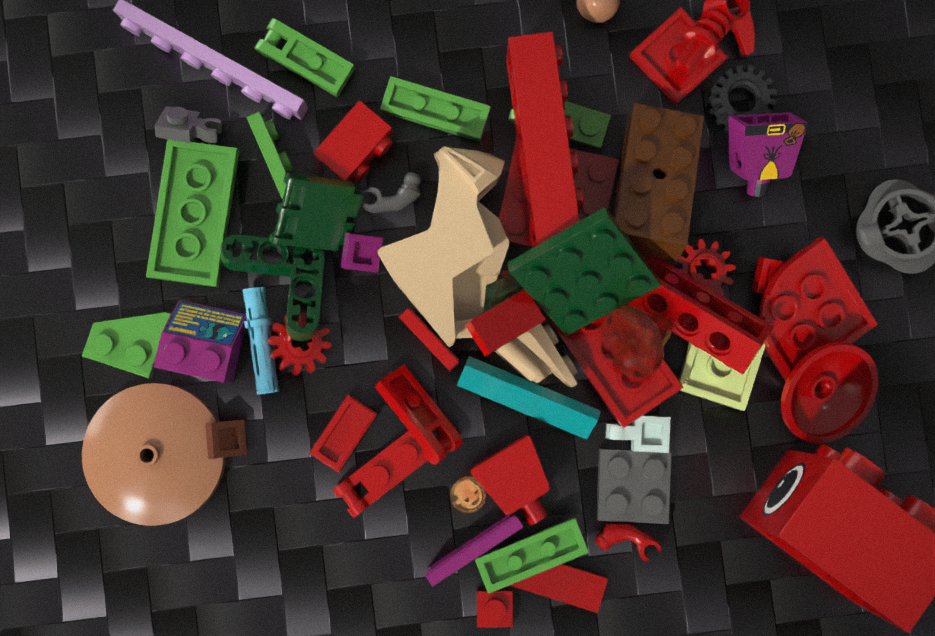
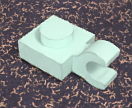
(645, 433)

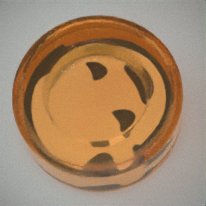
(467, 495)

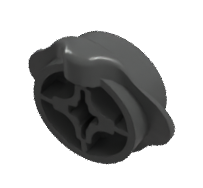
(872, 237)

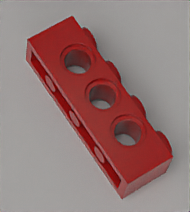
(705, 317)

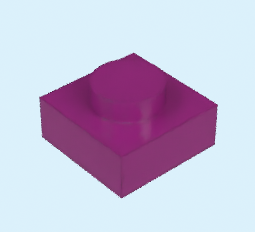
(361, 252)

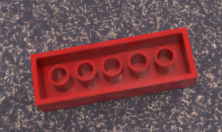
(543, 135)

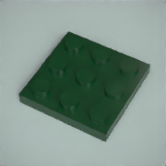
(584, 272)

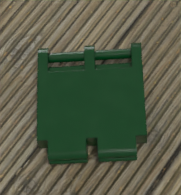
(316, 212)

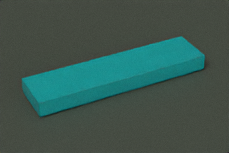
(528, 398)

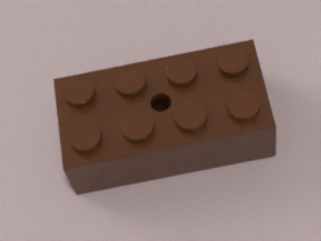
(658, 179)

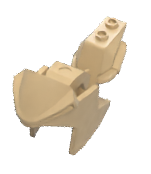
(460, 254)

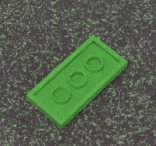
(192, 213)

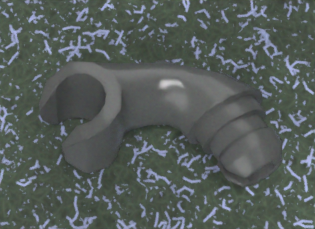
(405, 195)

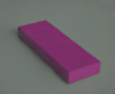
(473, 548)

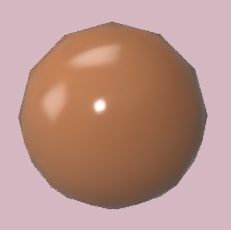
(597, 10)

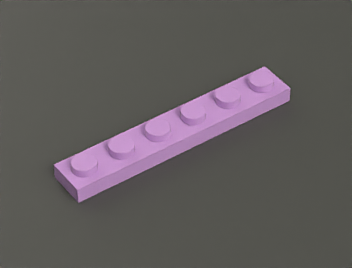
(198, 54)

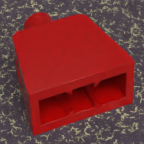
(515, 479)

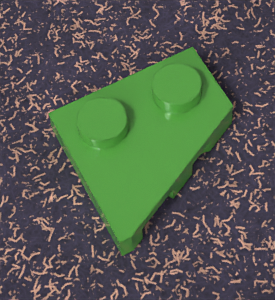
(127, 342)

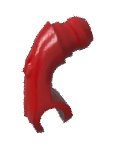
(618, 532)

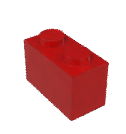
(355, 144)

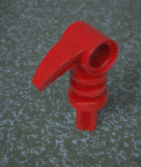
(709, 31)

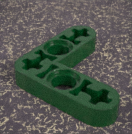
(297, 271)

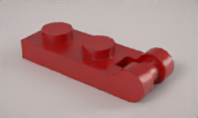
(419, 414)
(382, 473)

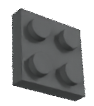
(633, 486)

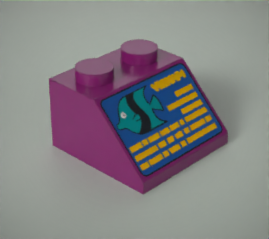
(201, 342)

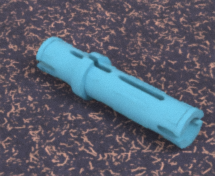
(259, 331)

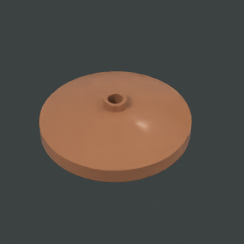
(179, 475)

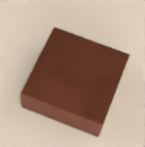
(226, 439)

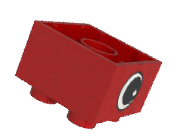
(850, 533)

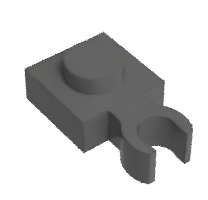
(184, 124)

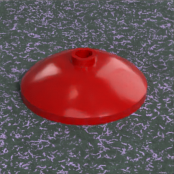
(829, 392)

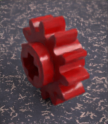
(709, 259)
(296, 356)

